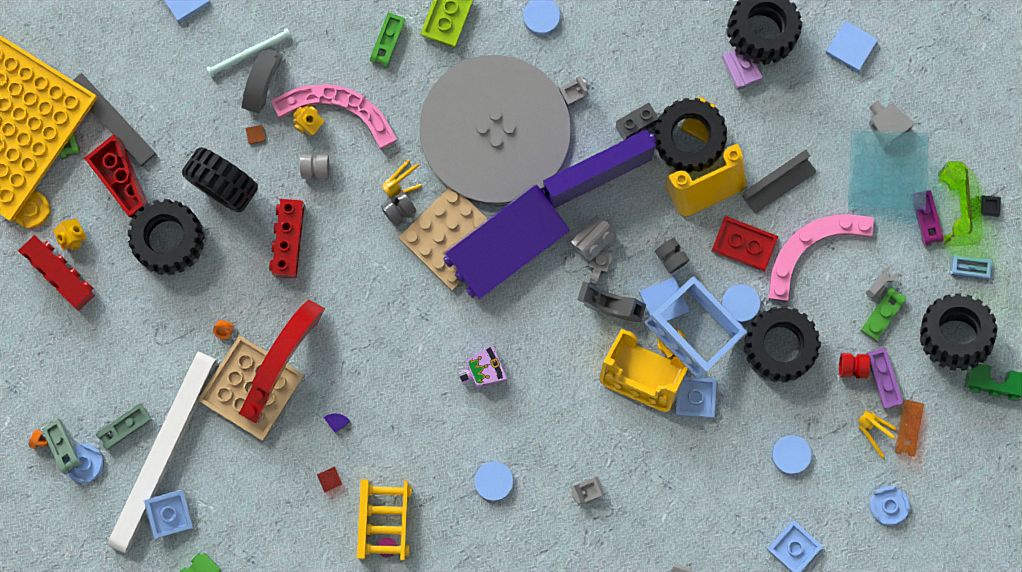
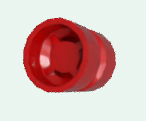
(854, 365)

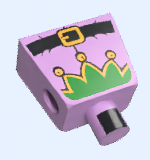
(484, 369)

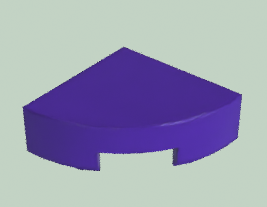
(336, 421)

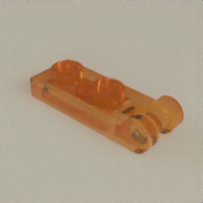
(909, 427)

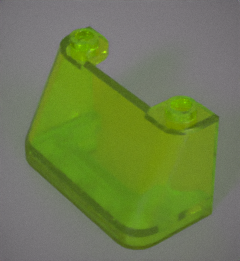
(968, 228)

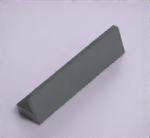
(779, 182)

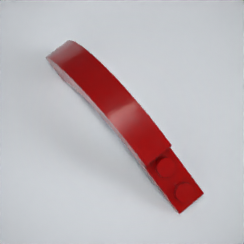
(277, 358)

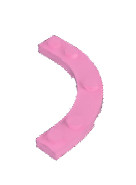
(339, 97)
(807, 236)

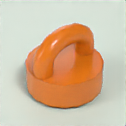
(223, 329)
(36, 439)

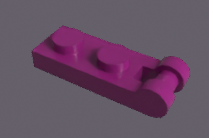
(929, 220)

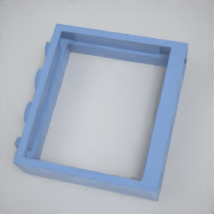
(678, 344)

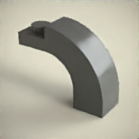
(259, 80)
(611, 304)

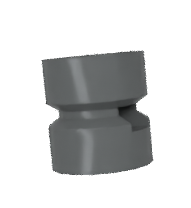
(398, 209)
(672, 255)

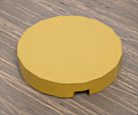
(34, 212)

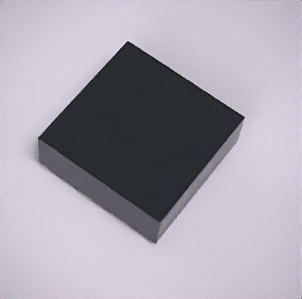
(990, 205)

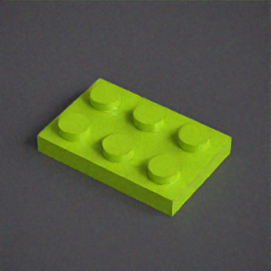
(446, 21)

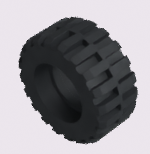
(762, 48)
(696, 110)
(220, 179)
(149, 219)
(958, 309)
(799, 326)

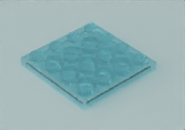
(888, 170)

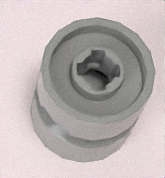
(314, 166)

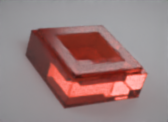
(329, 479)

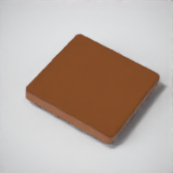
(255, 134)

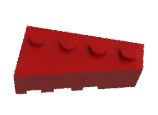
(117, 174)
(56, 272)

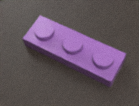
(884, 378)

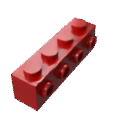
(288, 238)

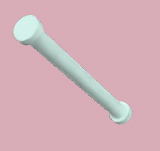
(249, 52)

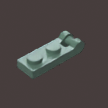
(124, 426)
(61, 446)

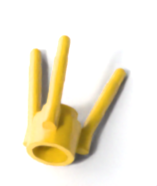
(391, 185)
(869, 420)

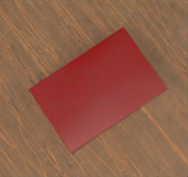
(744, 243)

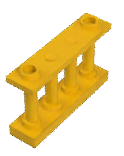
(367, 509)

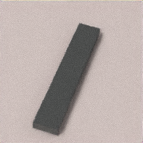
(117, 124)

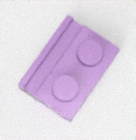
(740, 70)

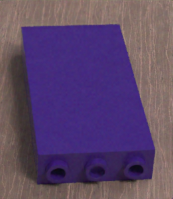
(599, 169)
(505, 242)

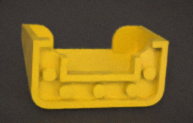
(709, 189)
(642, 373)

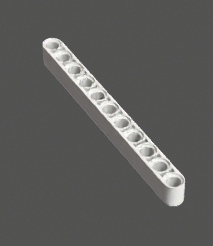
(162, 452)

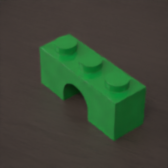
(979, 380)

